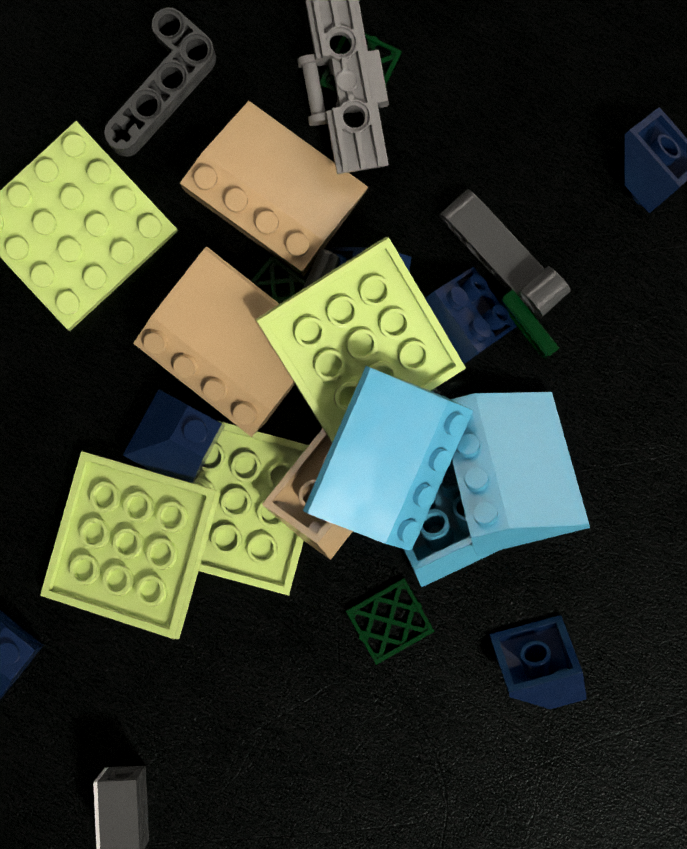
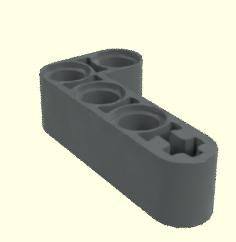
(153, 88)
(504, 254)

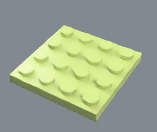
(77, 226)
(356, 319)
(245, 537)
(130, 544)

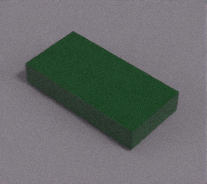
(528, 325)

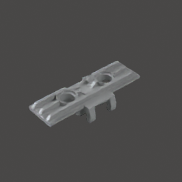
(357, 83)

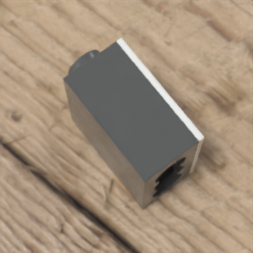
(121, 808)

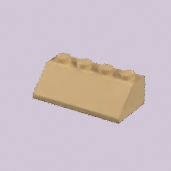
(292, 493)

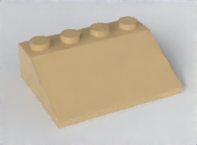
(273, 187)
(214, 344)

